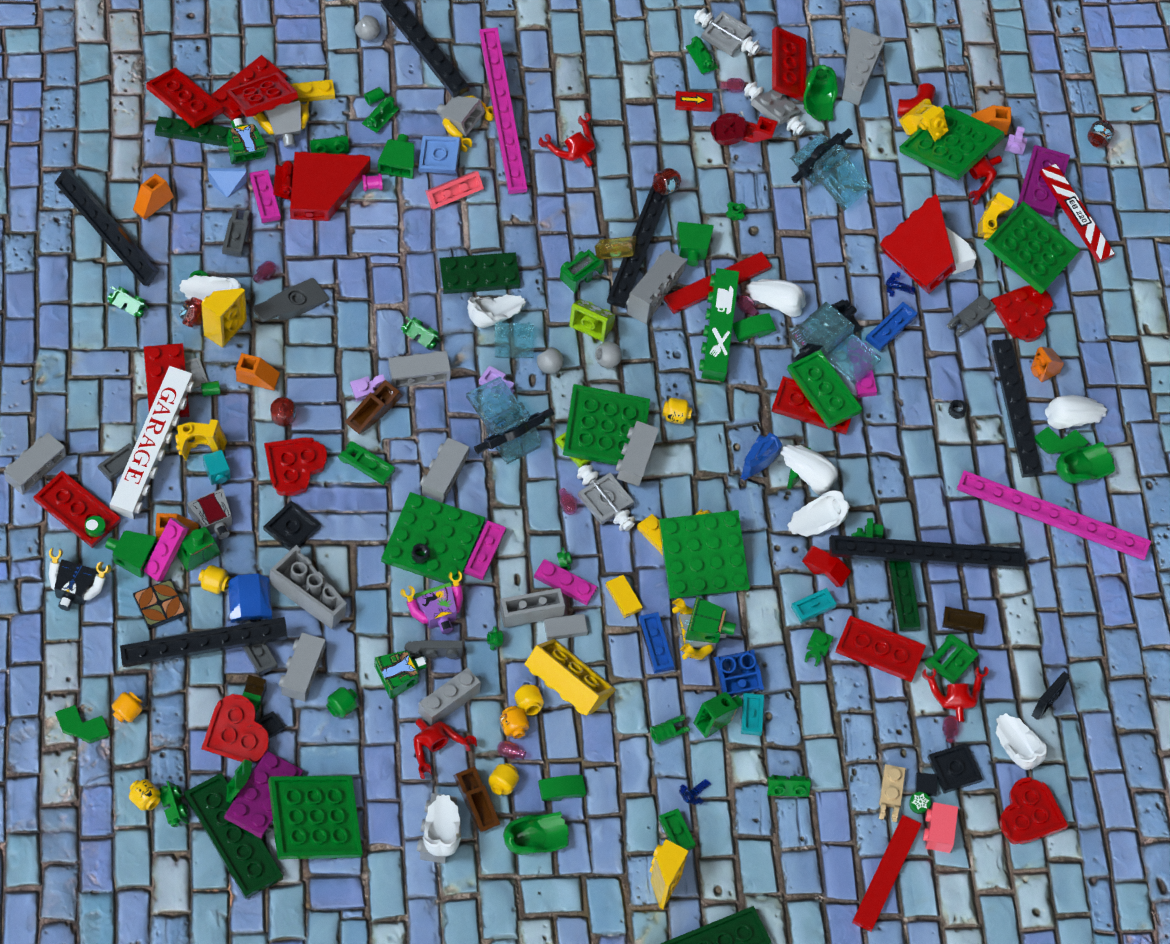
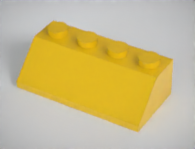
(569, 676)

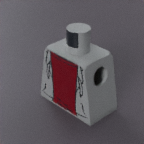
(212, 512)

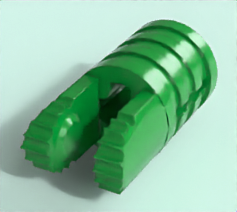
(667, 730)

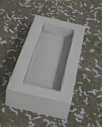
(565, 627)

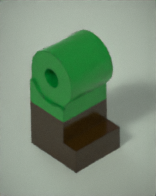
(255, 690)

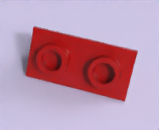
(283, 180)

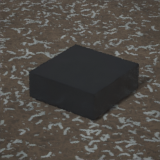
(271, 724)
(926, 783)

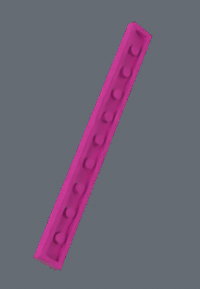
(503, 111)
(1054, 515)

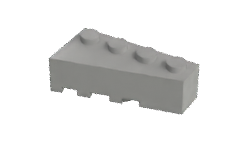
(861, 59)
(656, 284)
(307, 588)

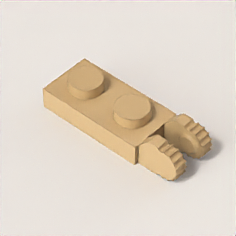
(891, 790)

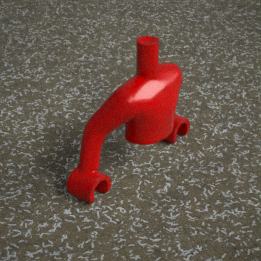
(577, 144)
(982, 169)
(958, 695)
(435, 738)

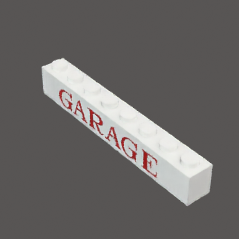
(151, 443)

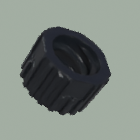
(957, 414)
(420, 559)

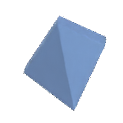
(227, 179)

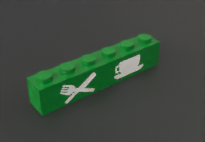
(720, 324)

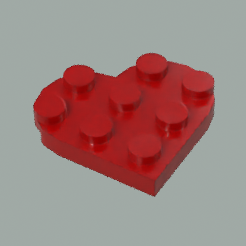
(1024, 312)
(293, 463)
(235, 732)
(1031, 813)

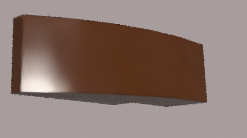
(373, 407)
(476, 799)

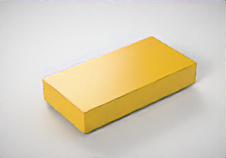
(623, 596)

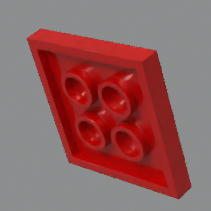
(262, 94)

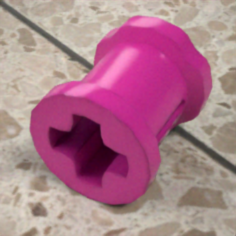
(372, 182)

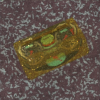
(615, 247)

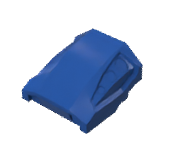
(761, 455)
(249, 597)
(739, 673)

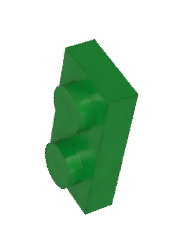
(676, 829)

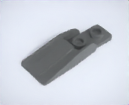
(292, 301)

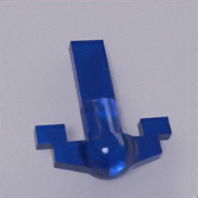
(891, 283)
(689, 796)

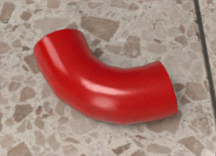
(924, 91)

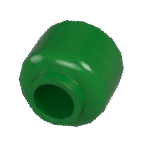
(342, 702)

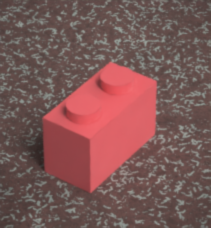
(941, 827)

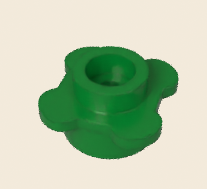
(735, 215)
(564, 559)
(495, 638)

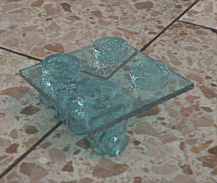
(514, 340)

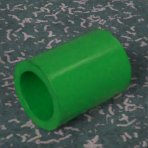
(374, 96)
(210, 388)

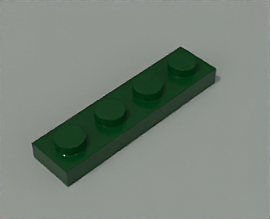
(182, 130)
(904, 596)

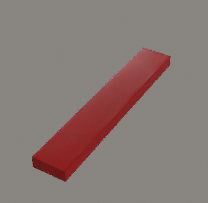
(699, 290)
(886, 873)

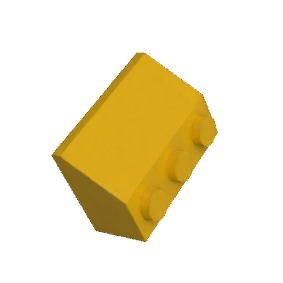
(223, 314)
(667, 870)

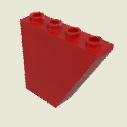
(324, 183)
(922, 246)

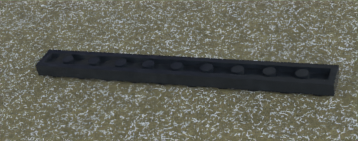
(926, 552)

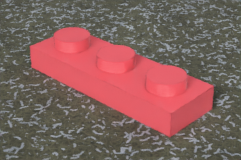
(454, 189)

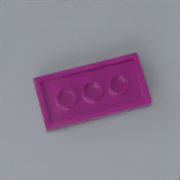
(1034, 189)
(253, 804)

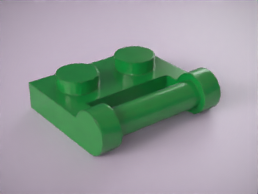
(957, 662)

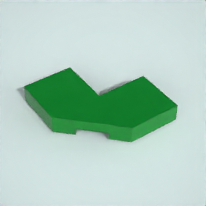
(1054, 444)
(87, 731)

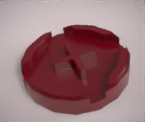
(729, 129)

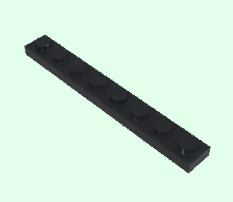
(425, 47)
(106, 227)
(644, 233)
(1016, 408)
(203, 642)

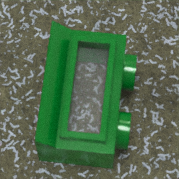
(580, 269)

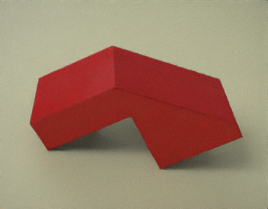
(761, 131)
(821, 563)

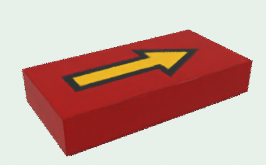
(693, 101)

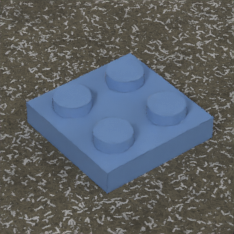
(439, 154)

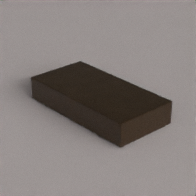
(963, 620)

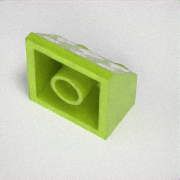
(591, 319)

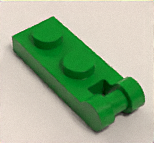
(367, 463)

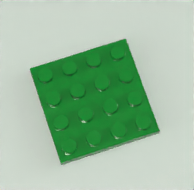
(958, 148)
(1032, 247)
(601, 422)
(443, 528)
(703, 554)
(314, 817)

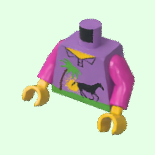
(436, 605)

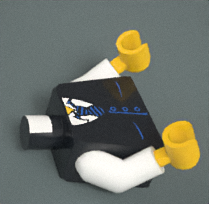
(74, 581)

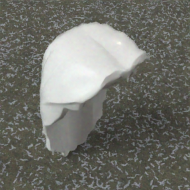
(204, 286)
(778, 294)
(490, 311)
(1074, 411)
(811, 467)
(820, 514)
(1020, 742)
(442, 827)

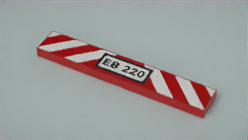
(1077, 213)

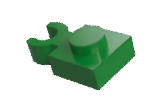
(819, 645)

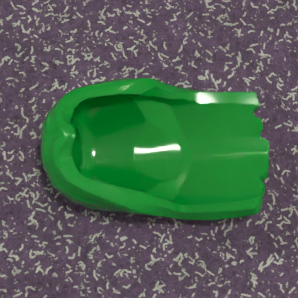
(820, 93)
(1085, 463)
(536, 834)

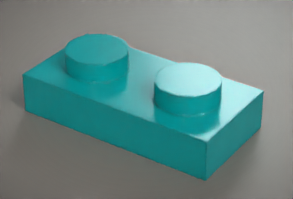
(813, 605)
(752, 714)

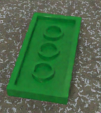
(824, 389)

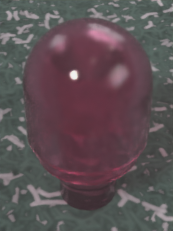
(733, 85)
(265, 271)
(746, 305)
(567, 502)
(950, 727)
(510, 750)

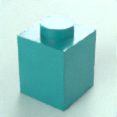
(216, 467)

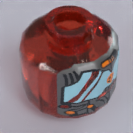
(1100, 133)
(666, 181)
(191, 312)
(283, 411)

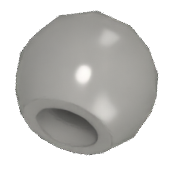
(367, 28)
(608, 354)
(550, 361)

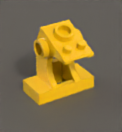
(930, 119)
(996, 206)
(207, 434)

